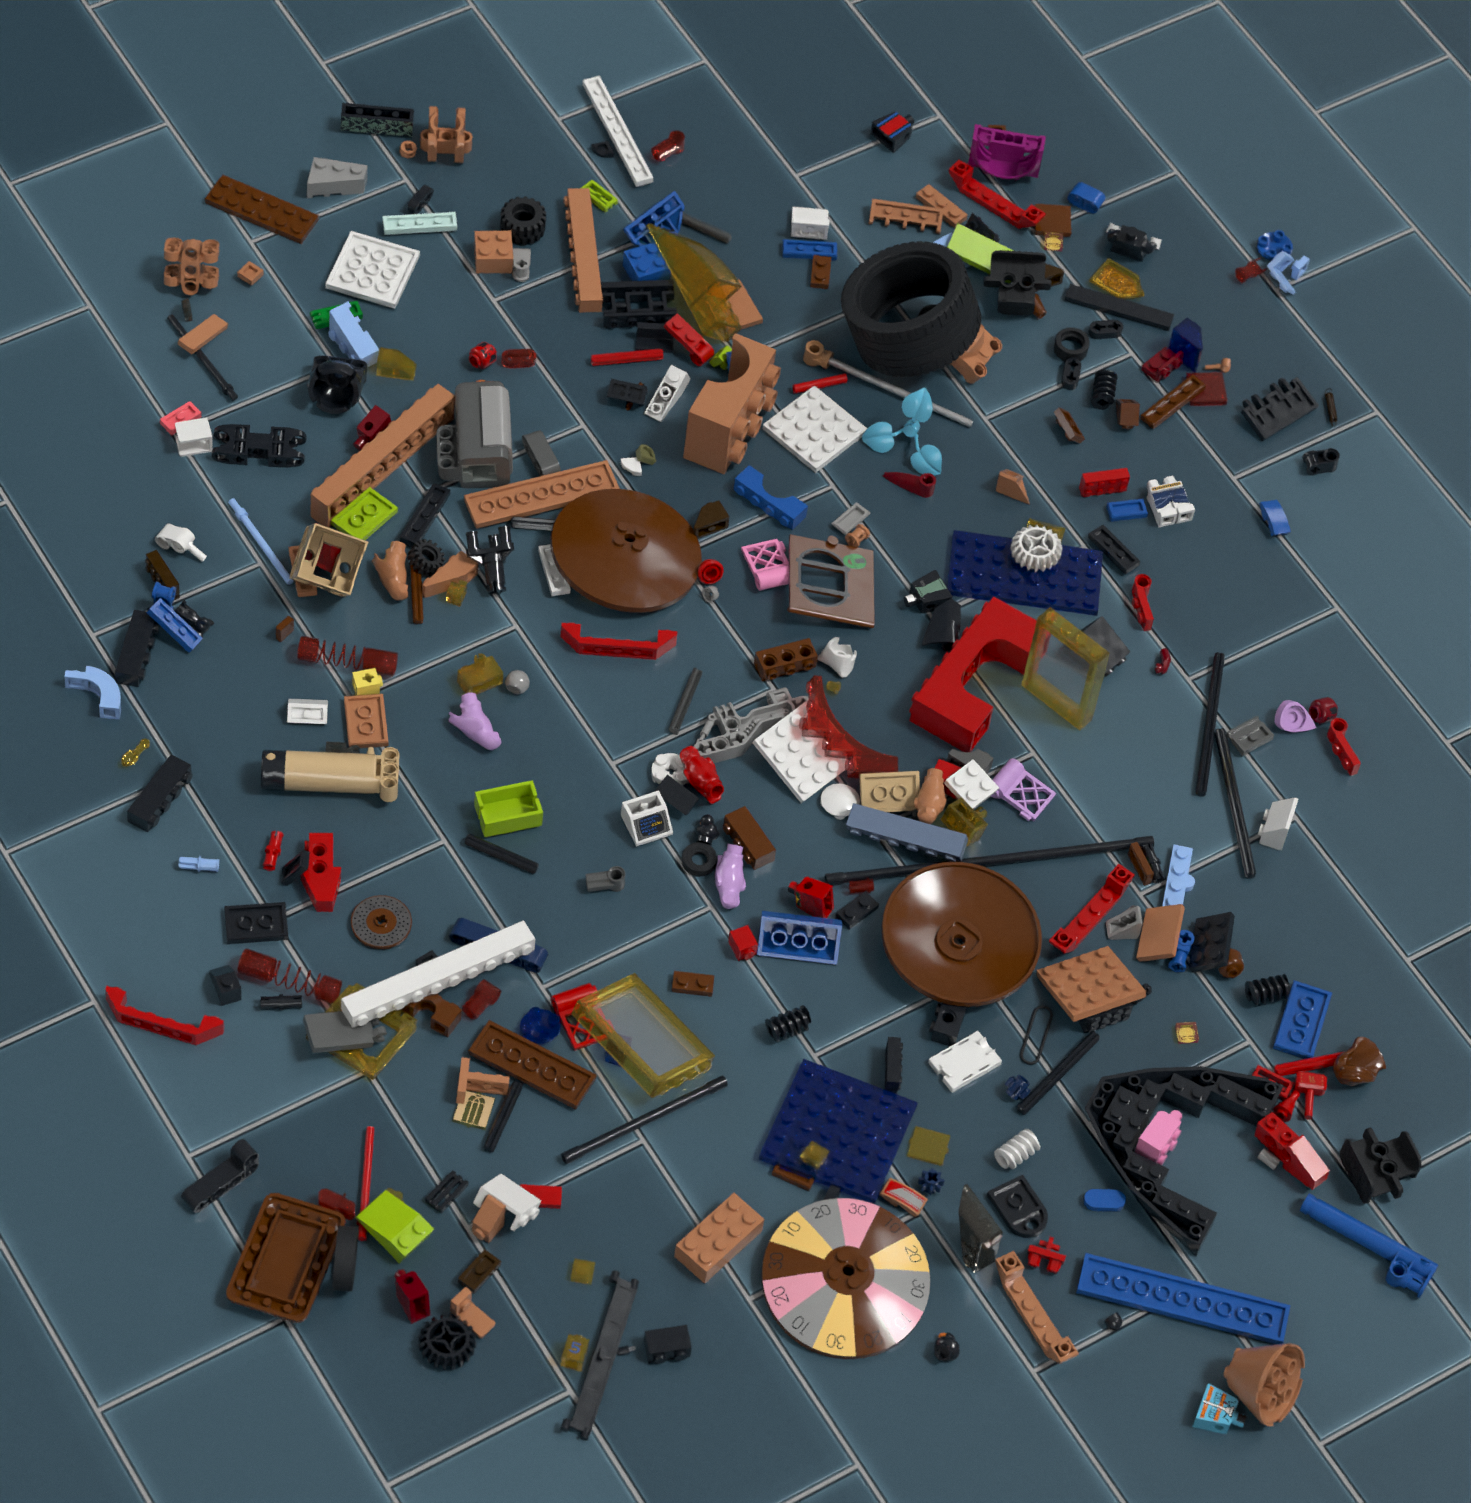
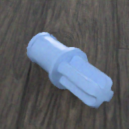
(199, 864)

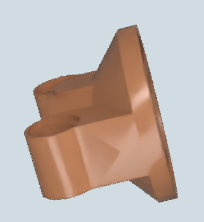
(973, 361)

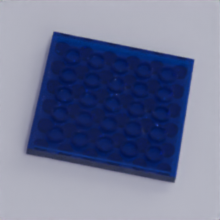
(848, 1118)

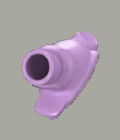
(475, 723)
(729, 876)

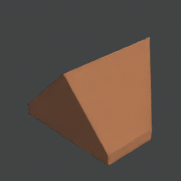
(1012, 485)

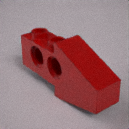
(323, 886)
(1294, 1151)

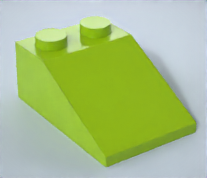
(395, 1225)

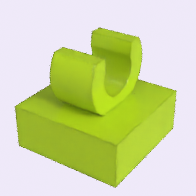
(720, 358)

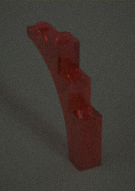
(837, 743)

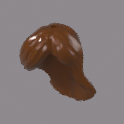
(1359, 1063)

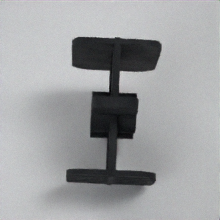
(1017, 268)
(1368, 1168)

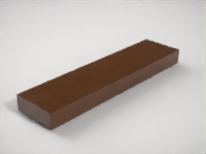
(1173, 401)

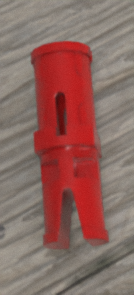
(273, 850)

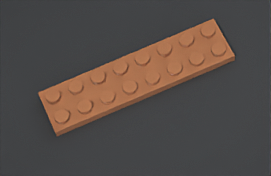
(537, 494)

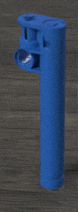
(1413, 1267)

